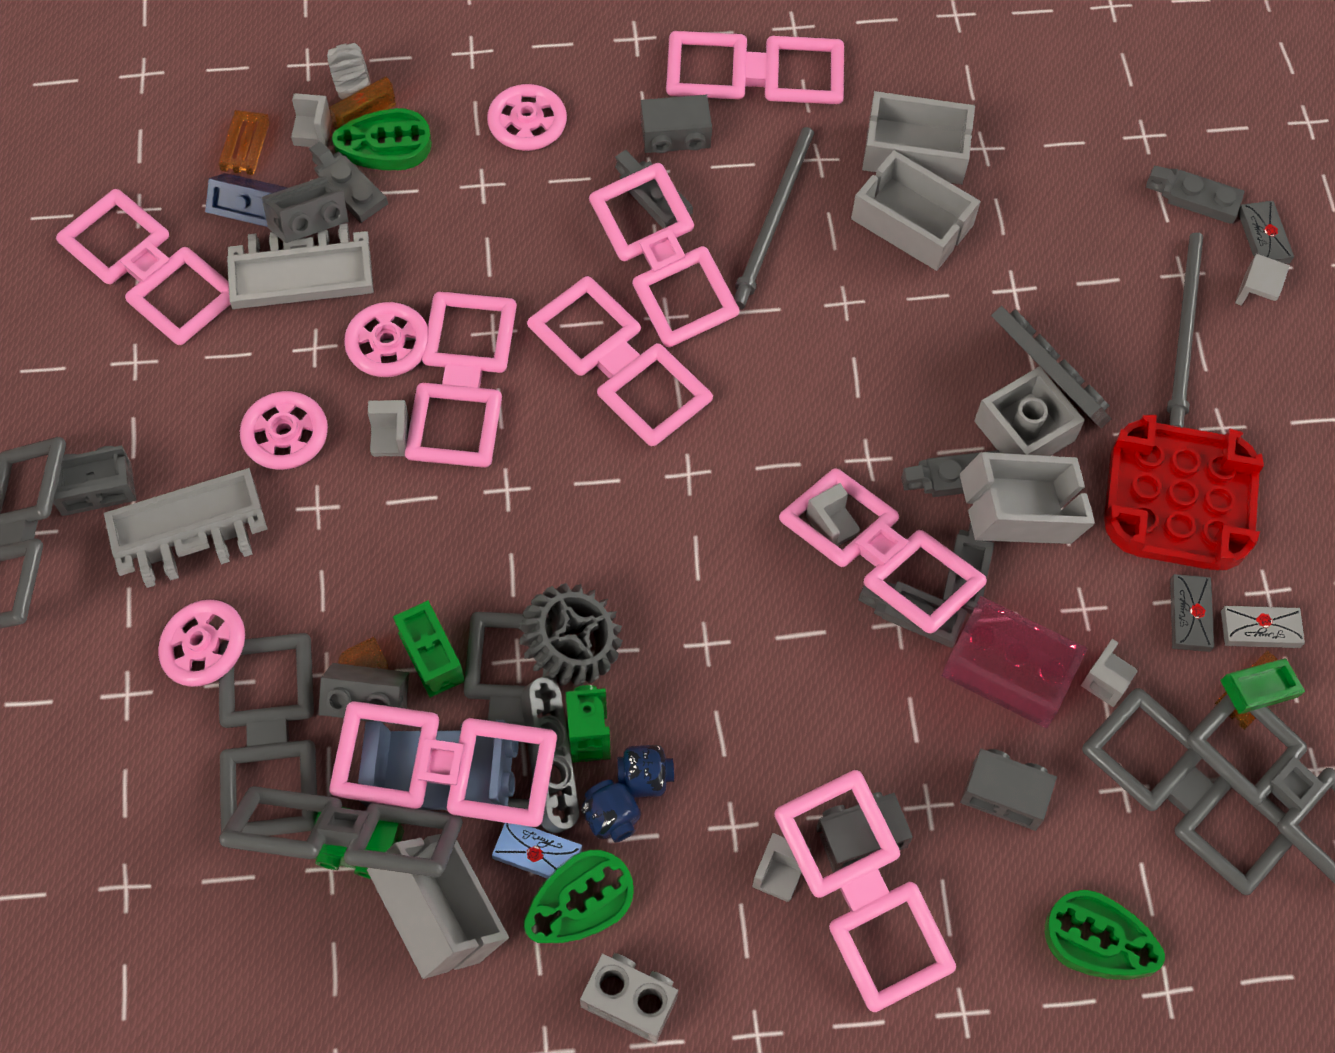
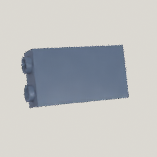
(391, 755)

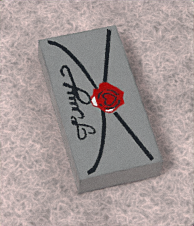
(1262, 626)

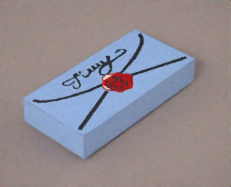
(533, 849)

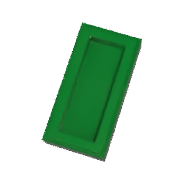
(1262, 686)

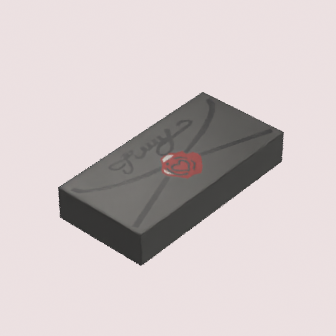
(1265, 231)
(1191, 613)

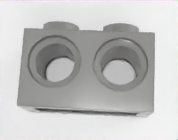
(623, 1007)

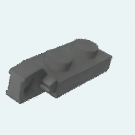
(1196, 193)
(360, 194)
(649, 194)
(938, 475)
(978, 555)
(945, 634)

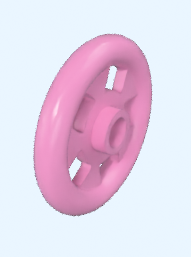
(524, 139)
(385, 314)
(300, 451)
(215, 665)

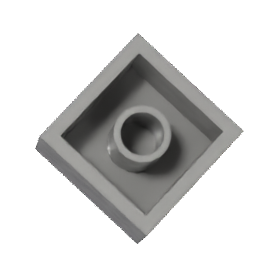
(1029, 417)

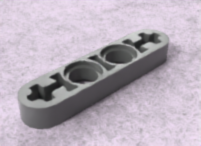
(562, 758)

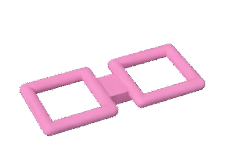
(756, 68)
(664, 255)
(146, 265)
(620, 361)
(461, 380)
(884, 550)
(443, 763)
(865, 891)

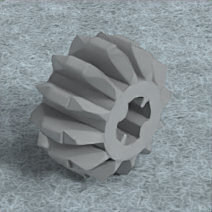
(348, 69)

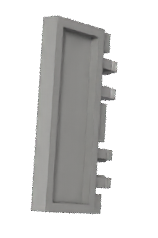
(299, 270)
(184, 521)

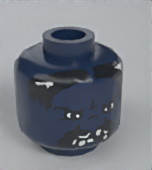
(645, 770)
(611, 811)

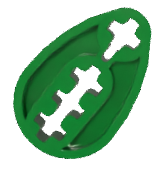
(391, 155)
(597, 914)
(1087, 956)

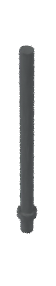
(746, 284)
(1178, 406)

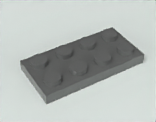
(1045, 356)

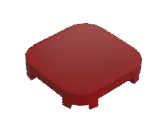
(1183, 495)

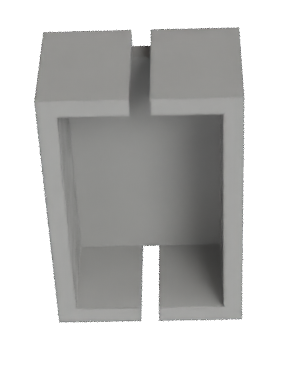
(923, 130)
(915, 210)
(1023, 498)
(440, 918)

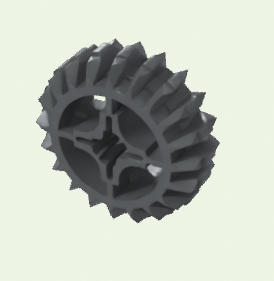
(570, 614)

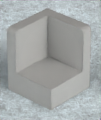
(311, 121)
(1263, 278)
(388, 427)
(830, 516)
(1109, 676)
(777, 870)

